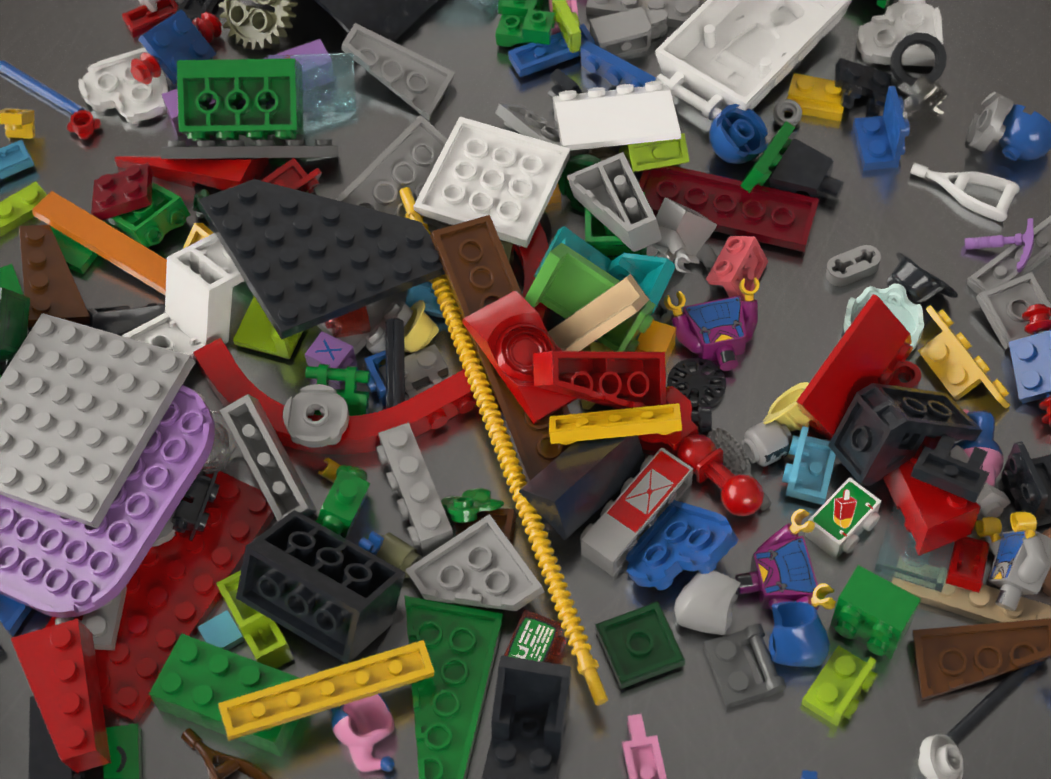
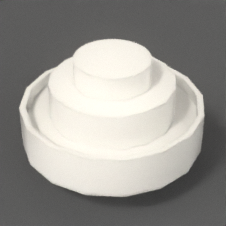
(940, 758)

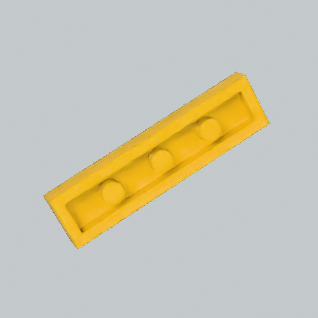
(615, 423)

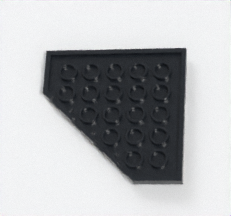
(316, 254)

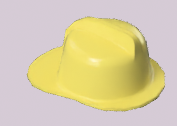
(419, 329)
(786, 410)

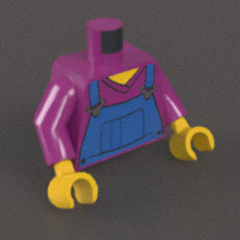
(716, 327)
(784, 569)

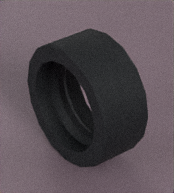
(918, 38)

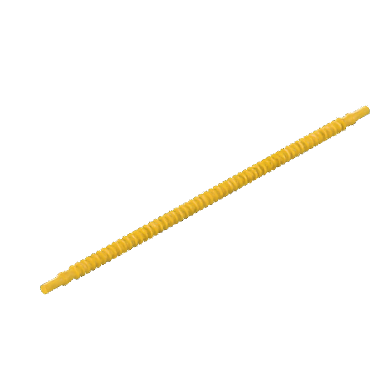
(497, 432)

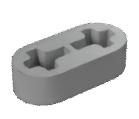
(853, 266)

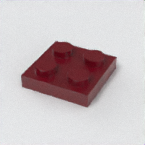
(122, 192)

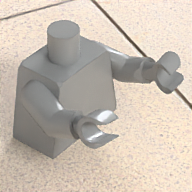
(684, 236)

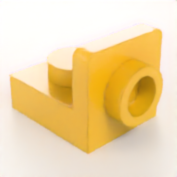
(18, 123)

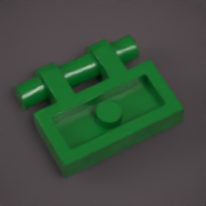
(356, 400)

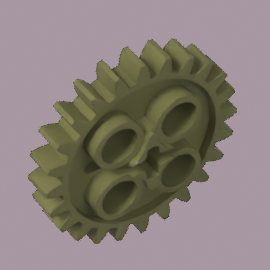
(256, 26)

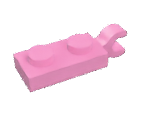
(641, 752)

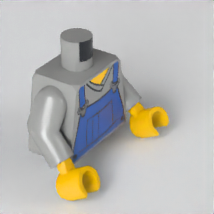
(1020, 557)

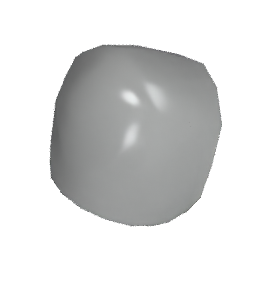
(707, 603)

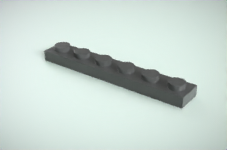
(237, 149)

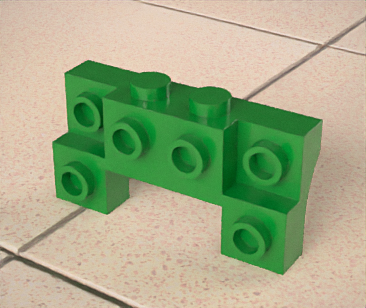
(523, 23)

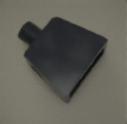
(805, 172)

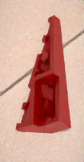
(212, 172)

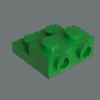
(153, 221)

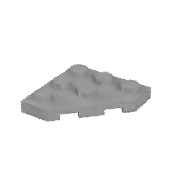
(476, 570)

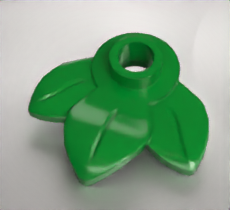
(473, 500)

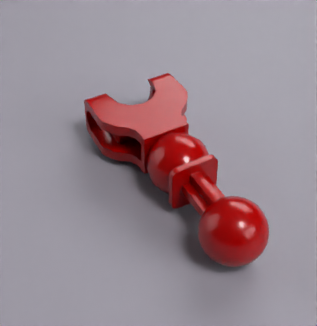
(740, 493)

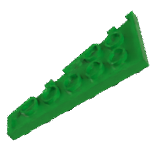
(450, 703)

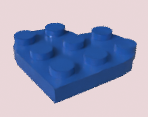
(678, 541)

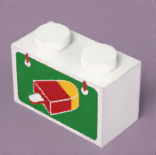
(844, 518)

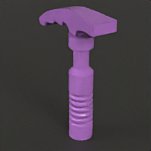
(1025, 239)

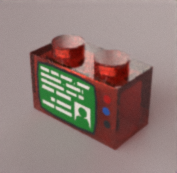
(536, 638)

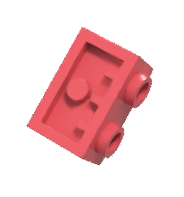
(738, 260)

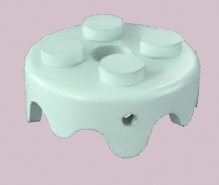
(897, 301)

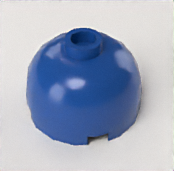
(738, 135)
(1025, 135)

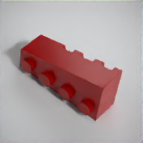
(604, 377)
(67, 689)

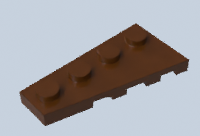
(973, 653)

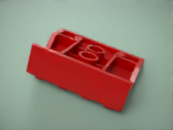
(860, 358)

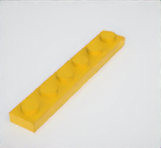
(325, 690)

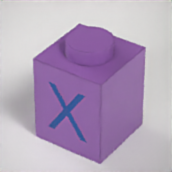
(330, 351)

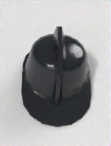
(918, 283)

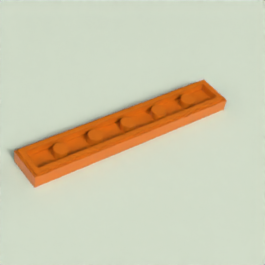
(103, 240)

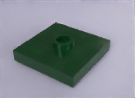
(639, 644)

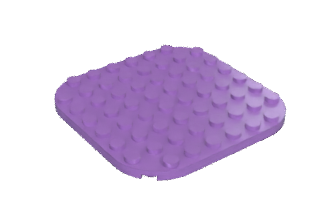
(76, 568)

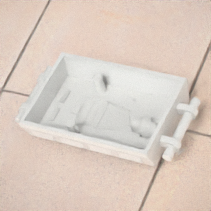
(741, 49)

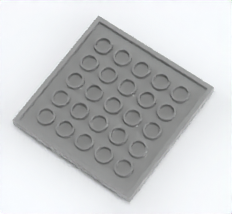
(80, 415)

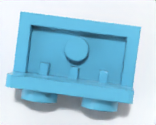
(811, 470)

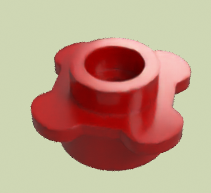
(83, 124)

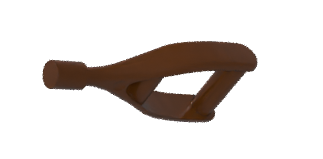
(227, 762)

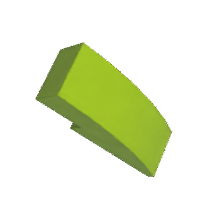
(259, 631)

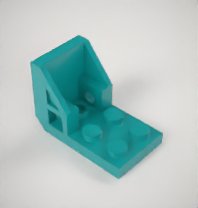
(648, 271)

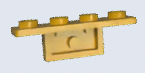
(955, 365)

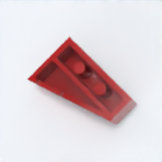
(930, 512)

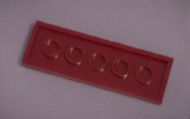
(763, 213)

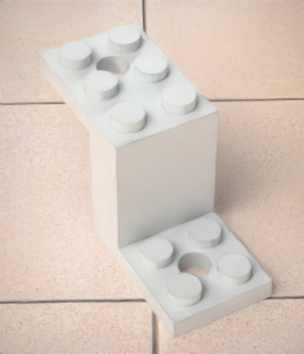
(195, 299)

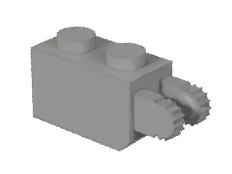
(629, 30)

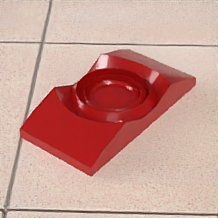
(509, 336)

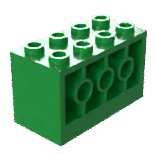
(236, 80)

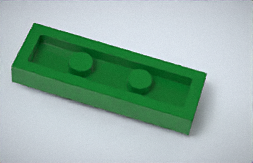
(769, 158)

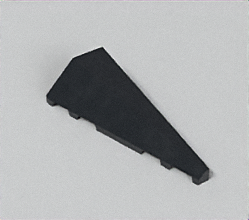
(122, 318)

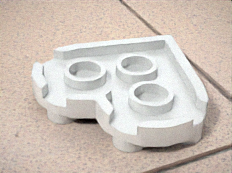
(881, 35)
(113, 86)

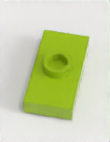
(568, 24)

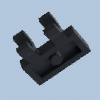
(859, 81)
(950, 474)

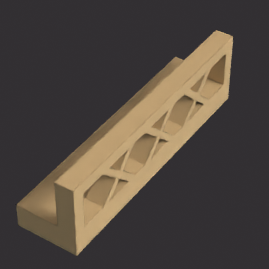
(599, 315)

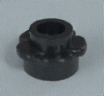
(702, 418)

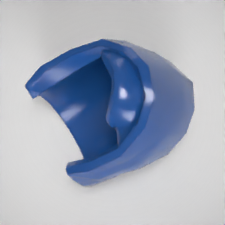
(798, 635)

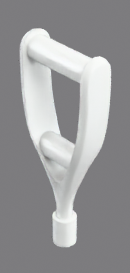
(961, 179)

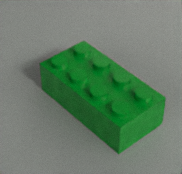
(203, 675)

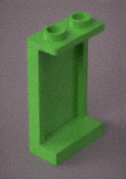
(571, 282)

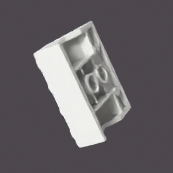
(615, 116)

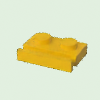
(816, 96)

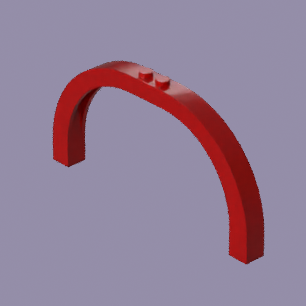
(423, 412)

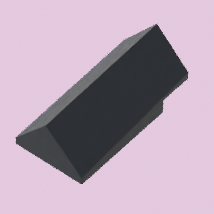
(583, 480)

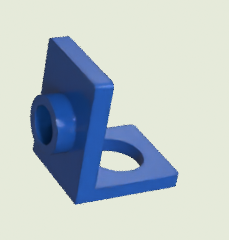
(375, 384)

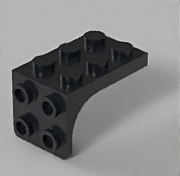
(1029, 482)

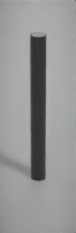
(990, 702)

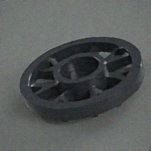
(698, 383)

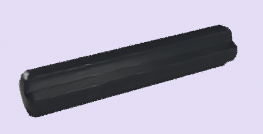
(394, 362)

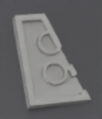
(530, 124)

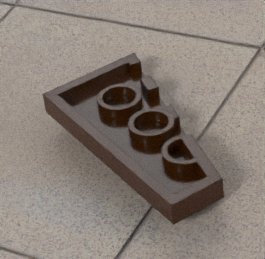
(48, 277)

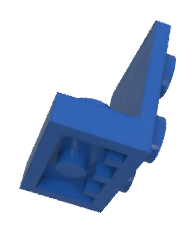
(882, 137)

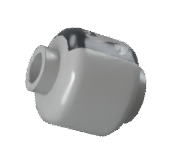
(766, 443)

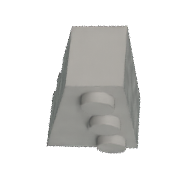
(617, 201)

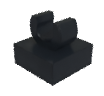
(562, 83)

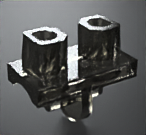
(924, 98)

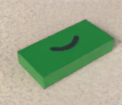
(124, 752)

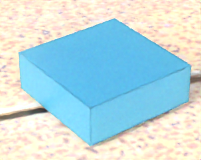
(221, 631)

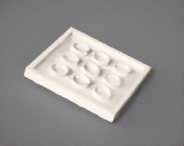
(494, 175)

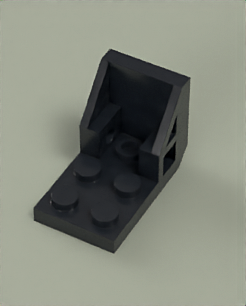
(889, 425)
(528, 719)

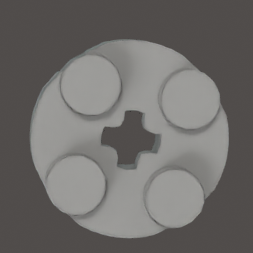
(990, 123)
(316, 433)

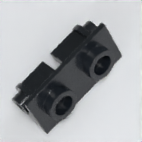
(192, 515)

